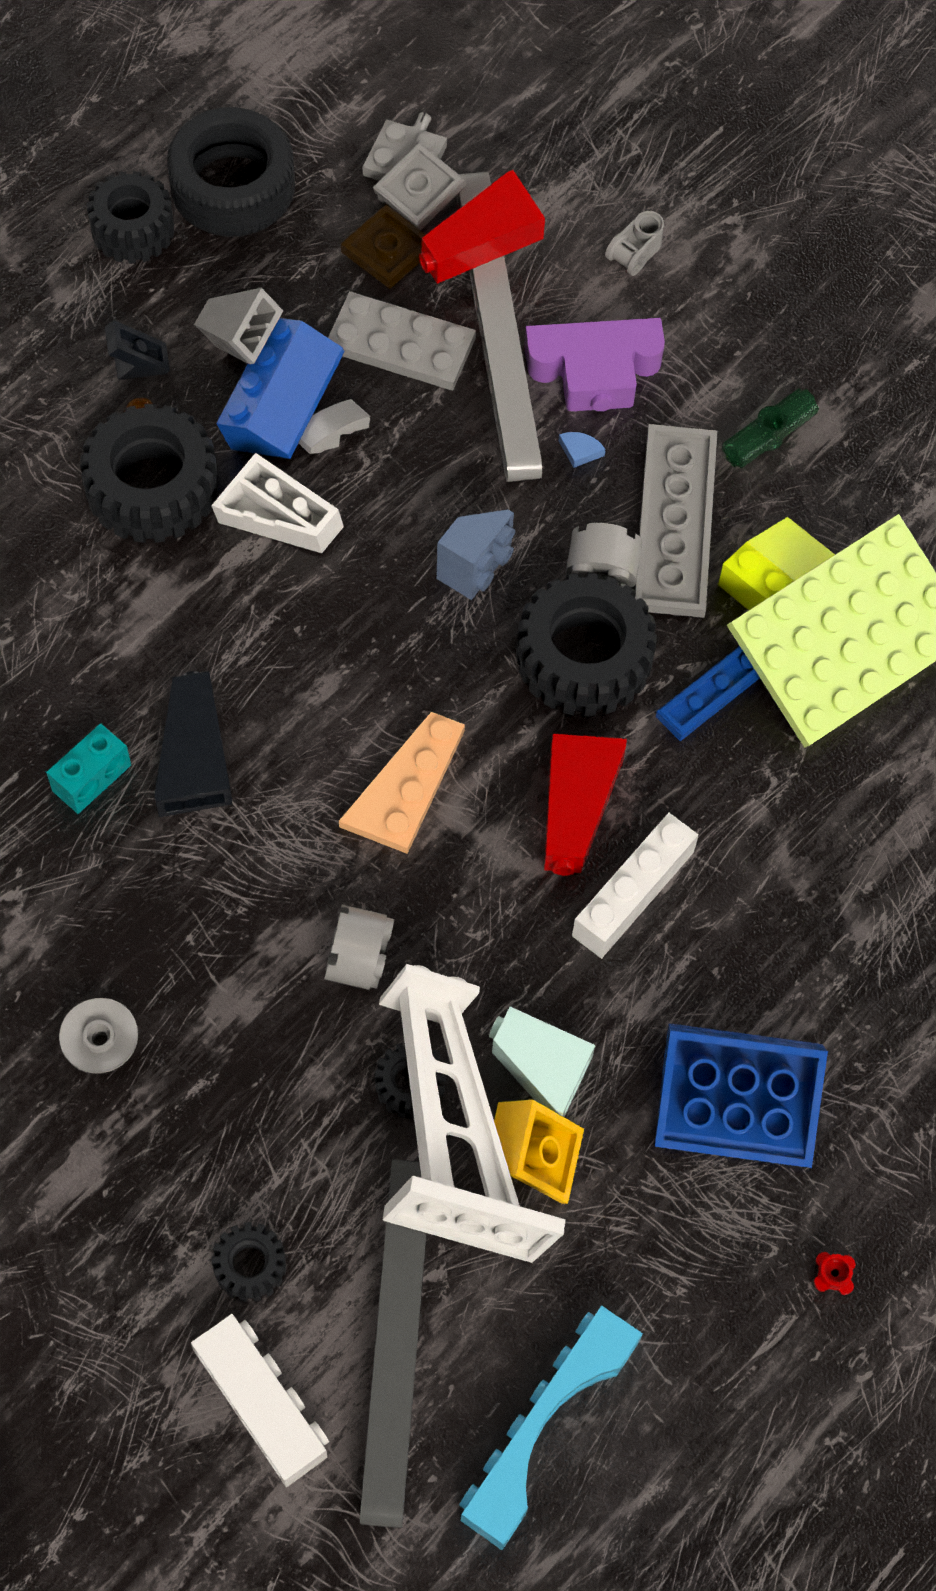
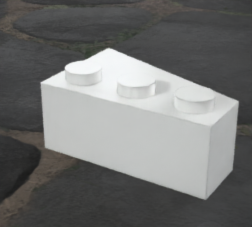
(277, 507)

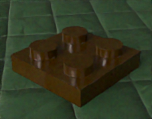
(385, 246)

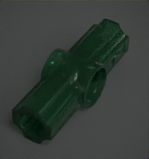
(782, 417)

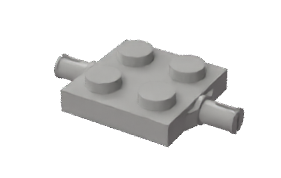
(396, 141)

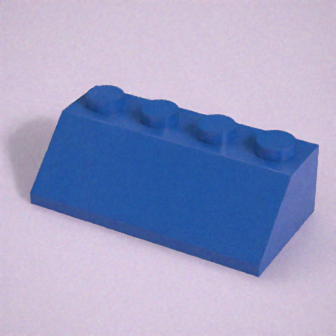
(280, 390)

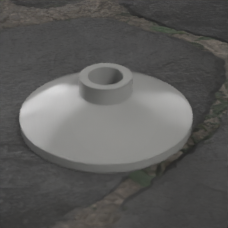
(93, 1019)

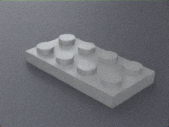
(402, 340)

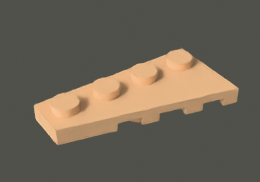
(402, 792)

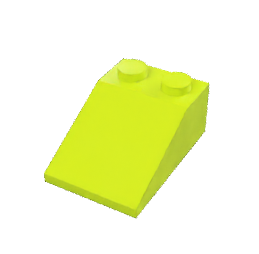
(771, 563)

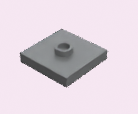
(419, 186)

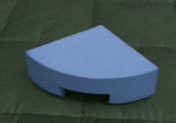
(580, 448)

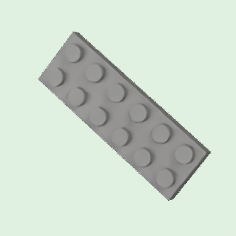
(676, 519)

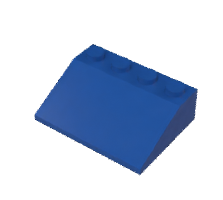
(740, 1095)

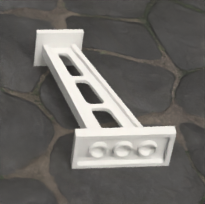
(432, 1201)

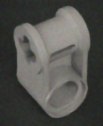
(637, 242)

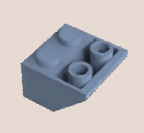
(474, 550)

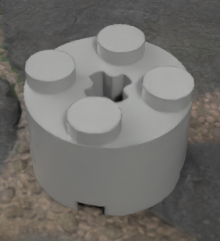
(606, 552)
(356, 947)

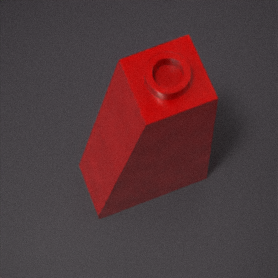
(483, 229)
(578, 792)

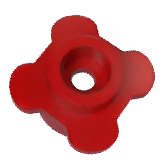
(843, 1265)

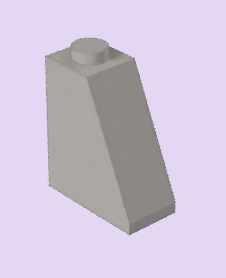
(240, 322)

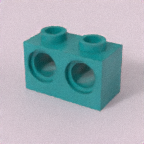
(89, 768)

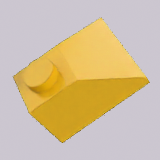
(539, 1146)

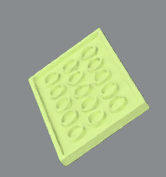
(844, 631)

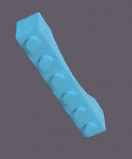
(599, 1354)

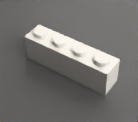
(634, 885)
(260, 1400)

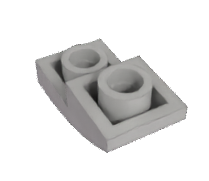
(328, 424)

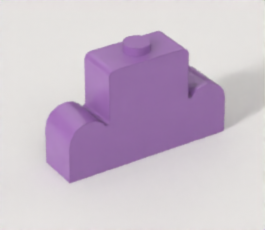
(595, 359)

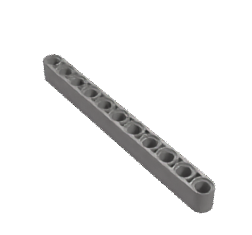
(503, 357)

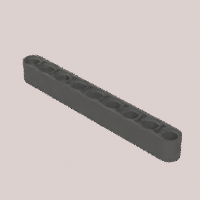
(393, 1366)

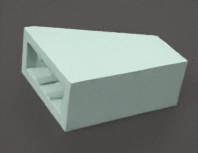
(541, 1058)

